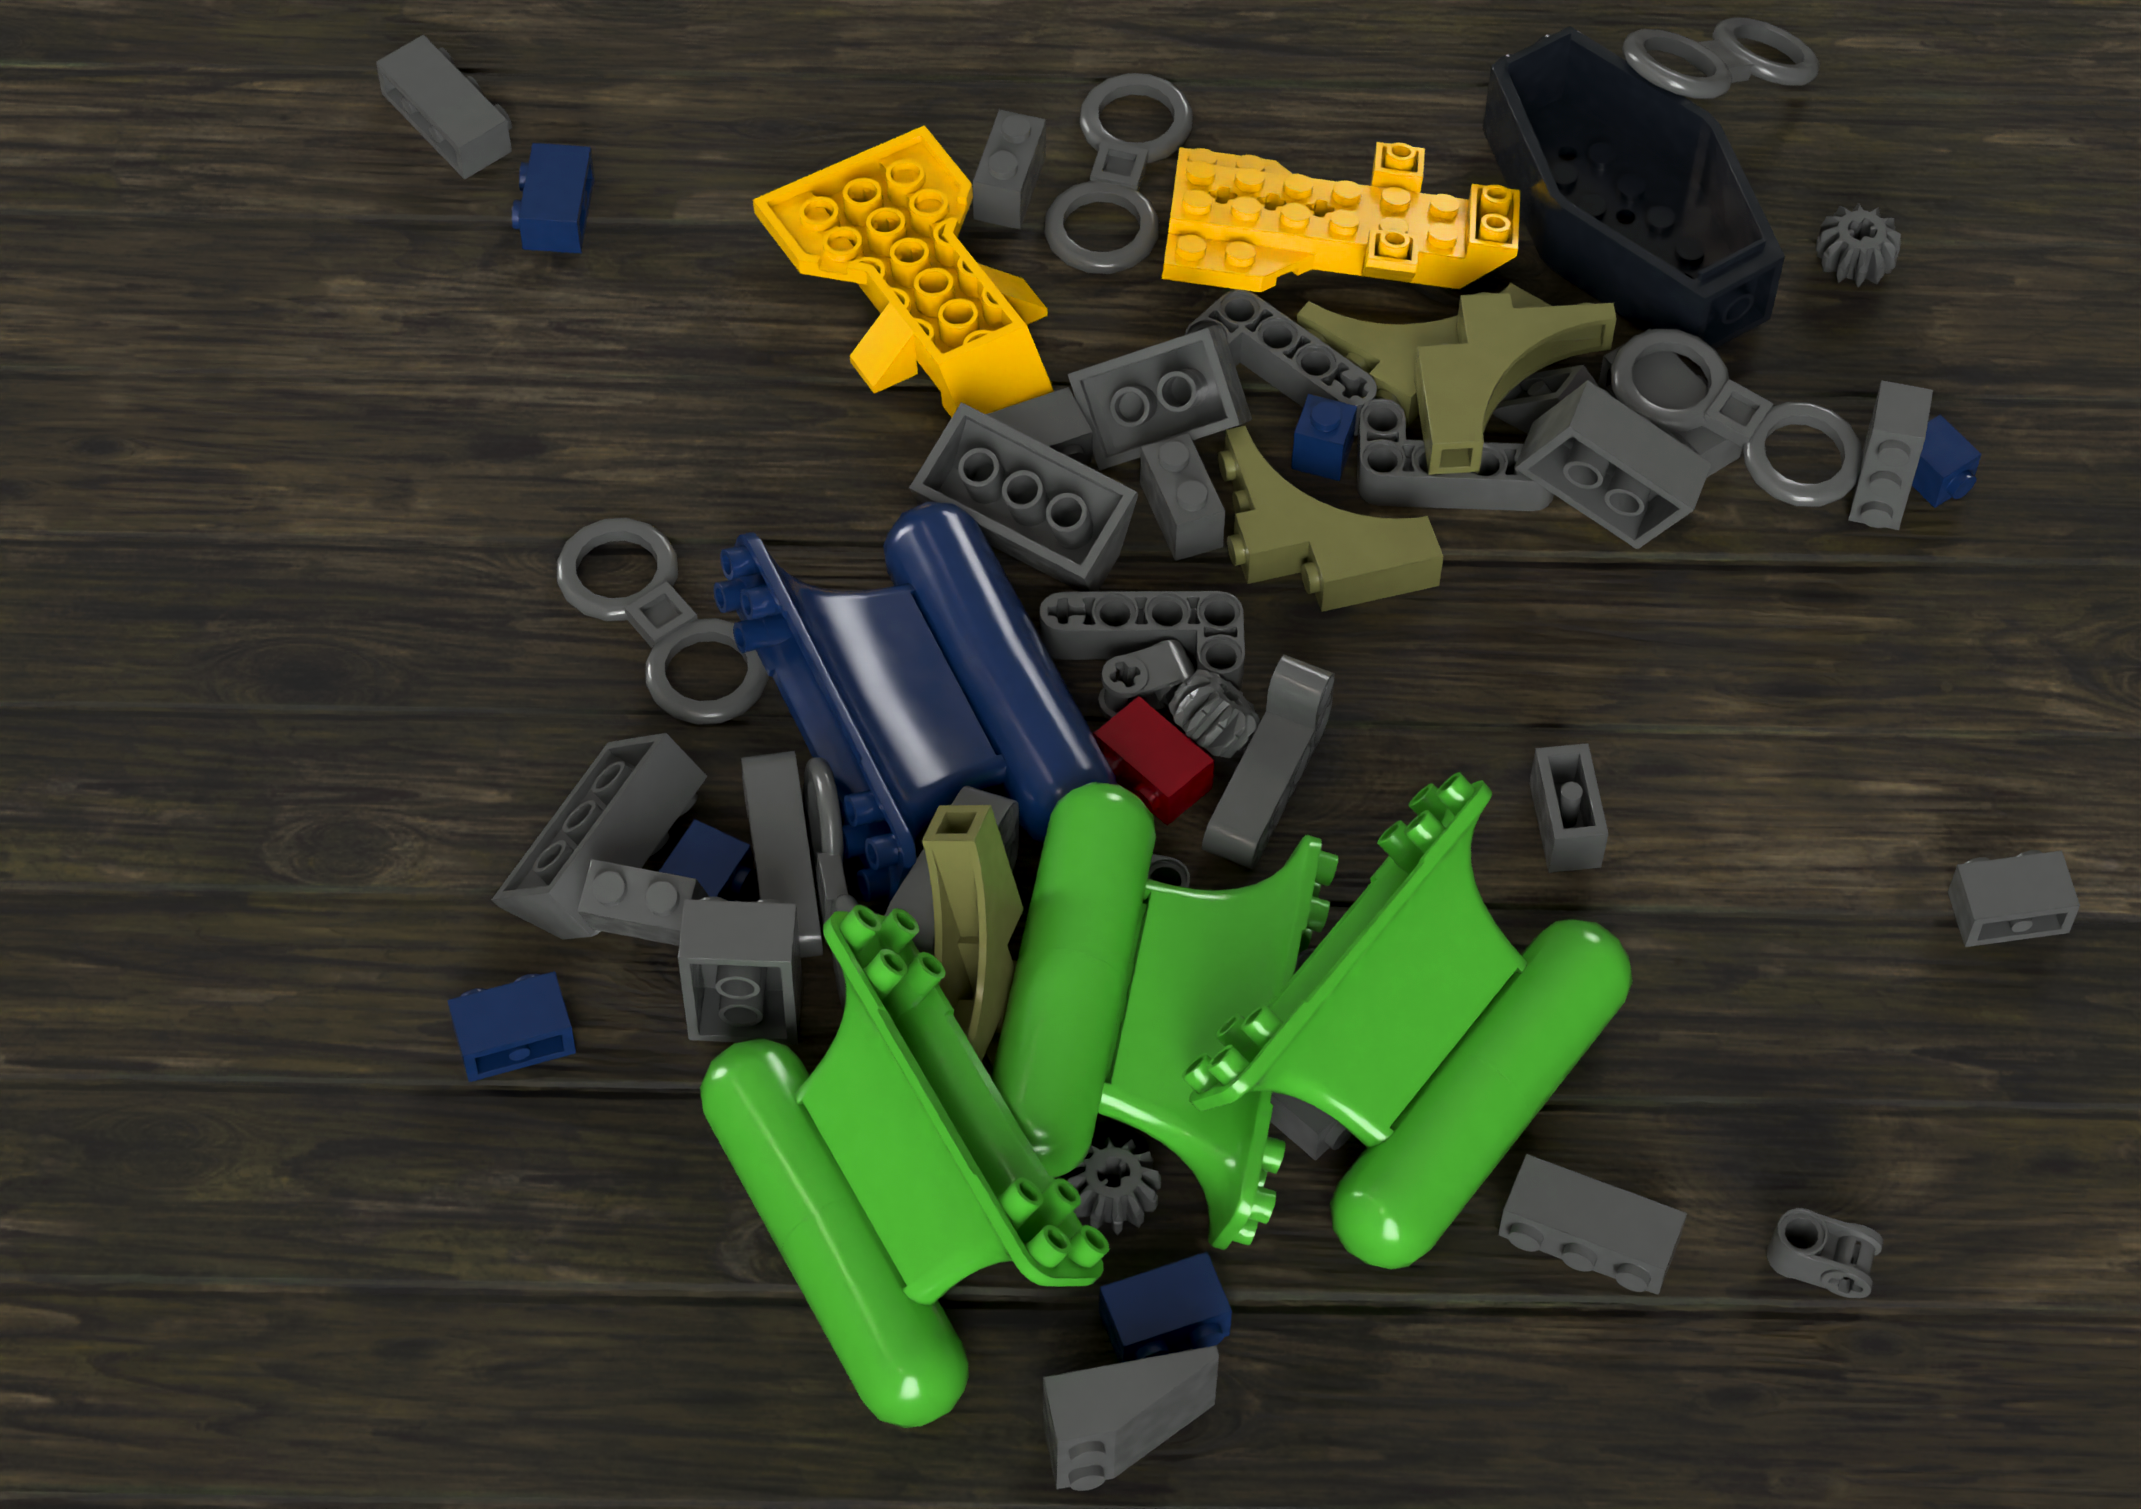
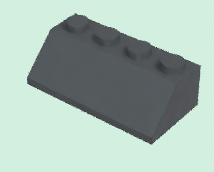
(1029, 498)
(611, 816)

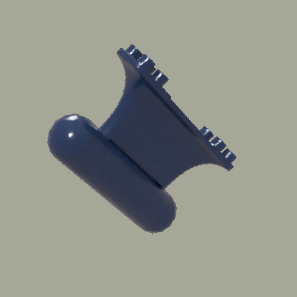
(915, 686)

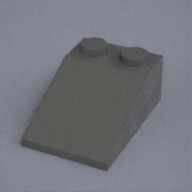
(1160, 395)
(1118, 1413)

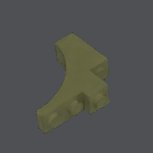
(1390, 349)
(1495, 352)
(1338, 552)
(973, 916)

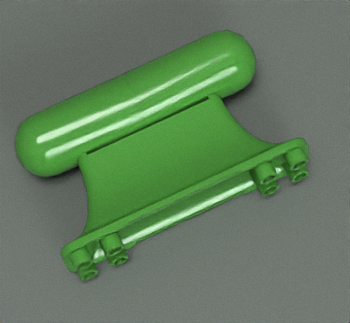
(1130, 987)
(1423, 1031)
(892, 1171)

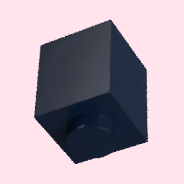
(1323, 437)
(1945, 464)

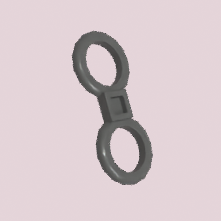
(1720, 59)
(1118, 173)
(1739, 417)
(659, 618)
(826, 847)

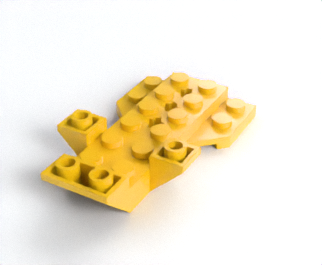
(1253, 220)
(894, 231)

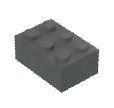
(1613, 465)
(741, 970)

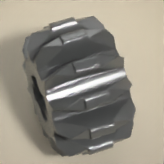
(1858, 245)
(1214, 713)
(1135, 1188)

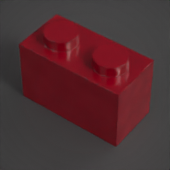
(1155, 760)

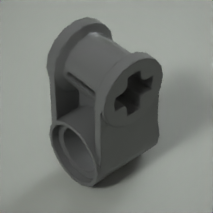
(1146, 673)
(1828, 1252)

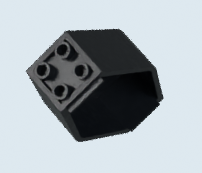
(1697, 237)

